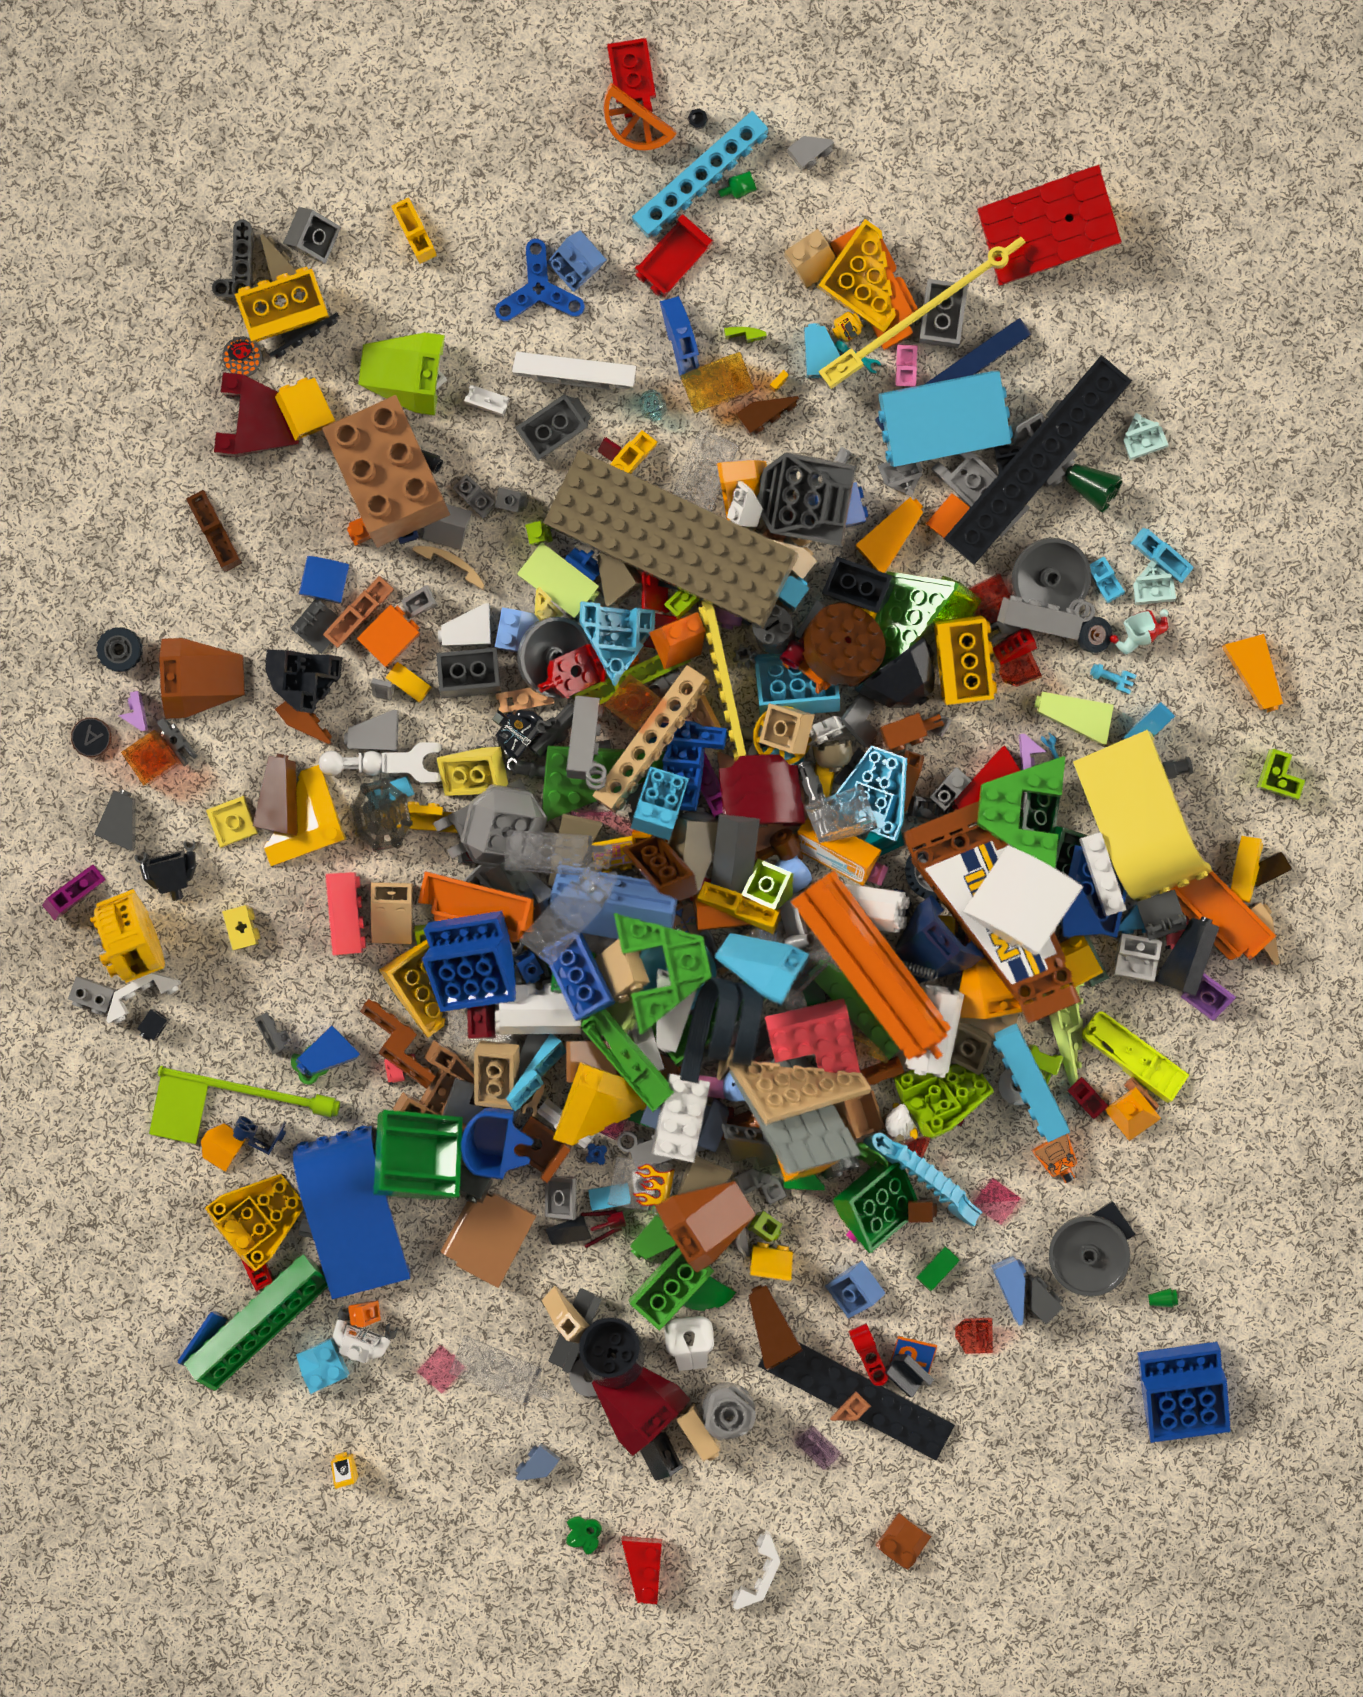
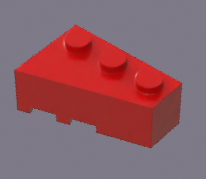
(643, 1562)

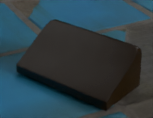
(1272, 868)

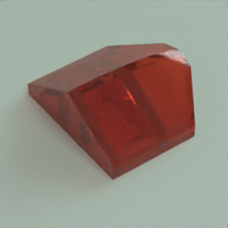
(1020, 670)
(975, 1335)

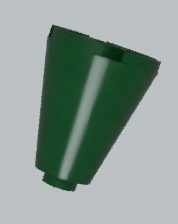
(1094, 485)

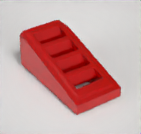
(1024, 648)
(257, 1286)

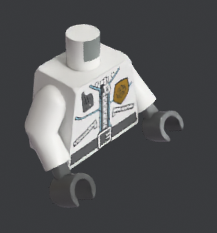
(359, 1342)

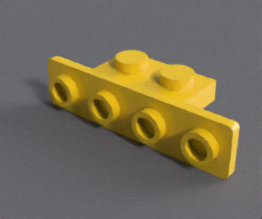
(425, 816)

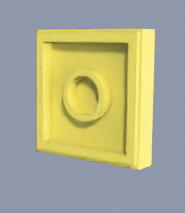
(231, 821)

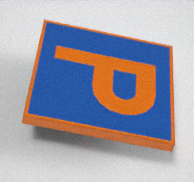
(920, 1351)

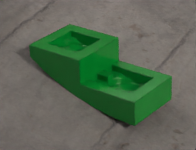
(937, 1269)

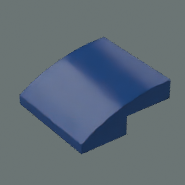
(323, 579)

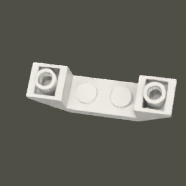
(117, 1008)
(745, 1596)

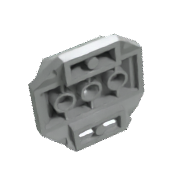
(494, 811)

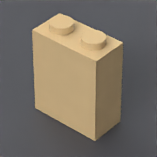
(622, 972)
(694, 1428)

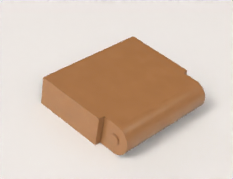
(488, 1237)

